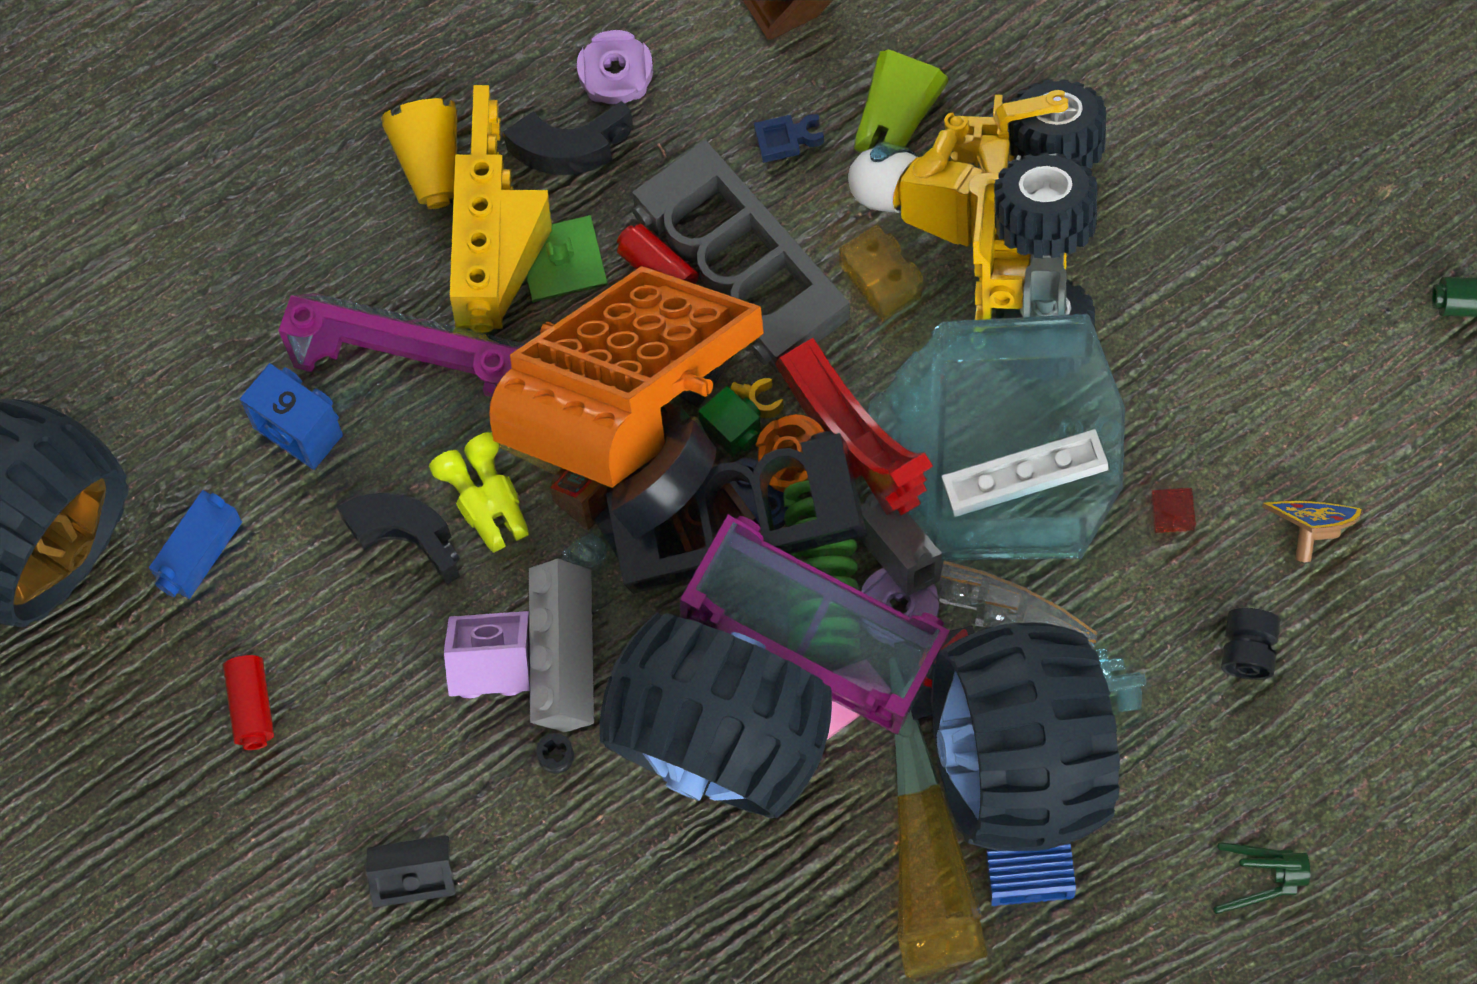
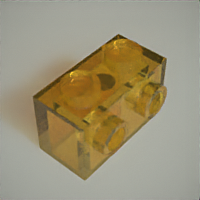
(881, 272)

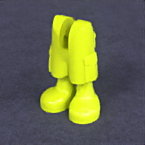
(483, 503)

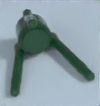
(1286, 868)

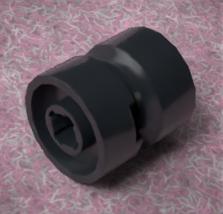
(1251, 638)

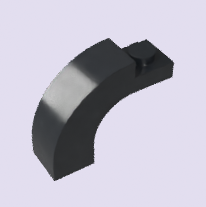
(669, 479)

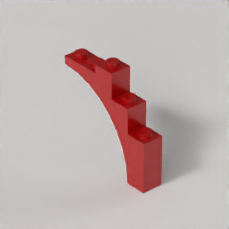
(886, 466)

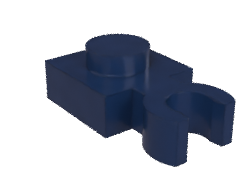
(781, 138)

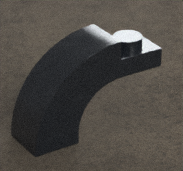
(568, 150)
(400, 517)

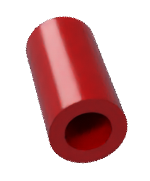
(645, 249)
(248, 701)

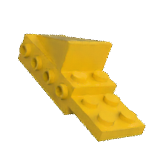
(493, 227)

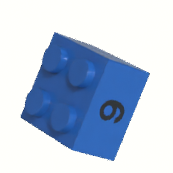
(292, 415)

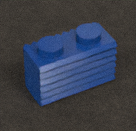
(1030, 875)

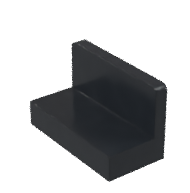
(410, 871)

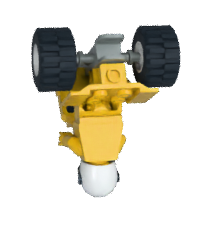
(1014, 207)

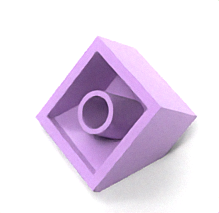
(488, 654)

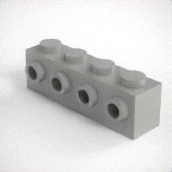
(561, 645)

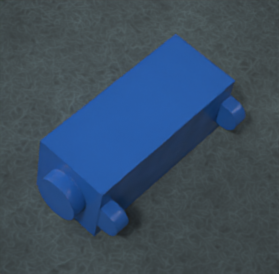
(195, 545)

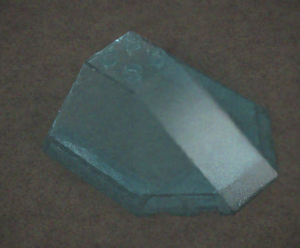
(994, 393)

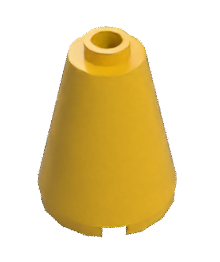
(426, 148)

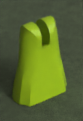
(898, 99)

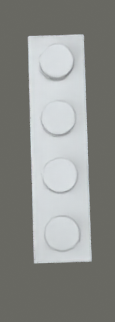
(1025, 472)

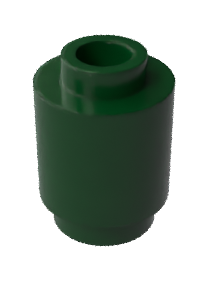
(1455, 296)

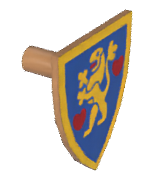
(1315, 520)

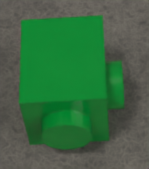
(731, 421)

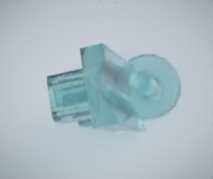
(1126, 686)

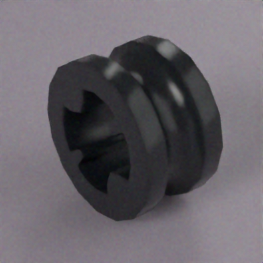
(550, 764)

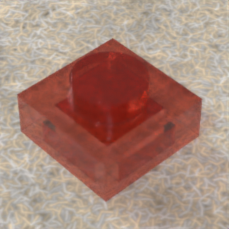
(1173, 510)

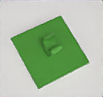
(567, 261)

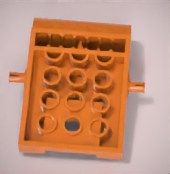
(597, 379)

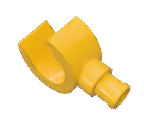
(753, 391)

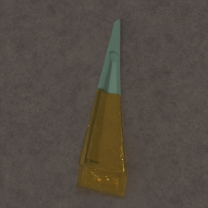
(936, 897)

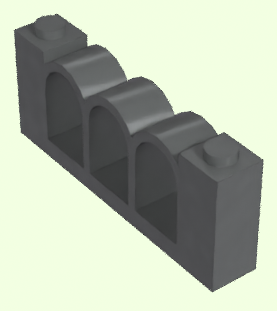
(693, 181)

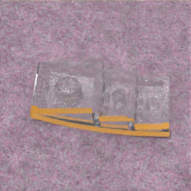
(1002, 601)

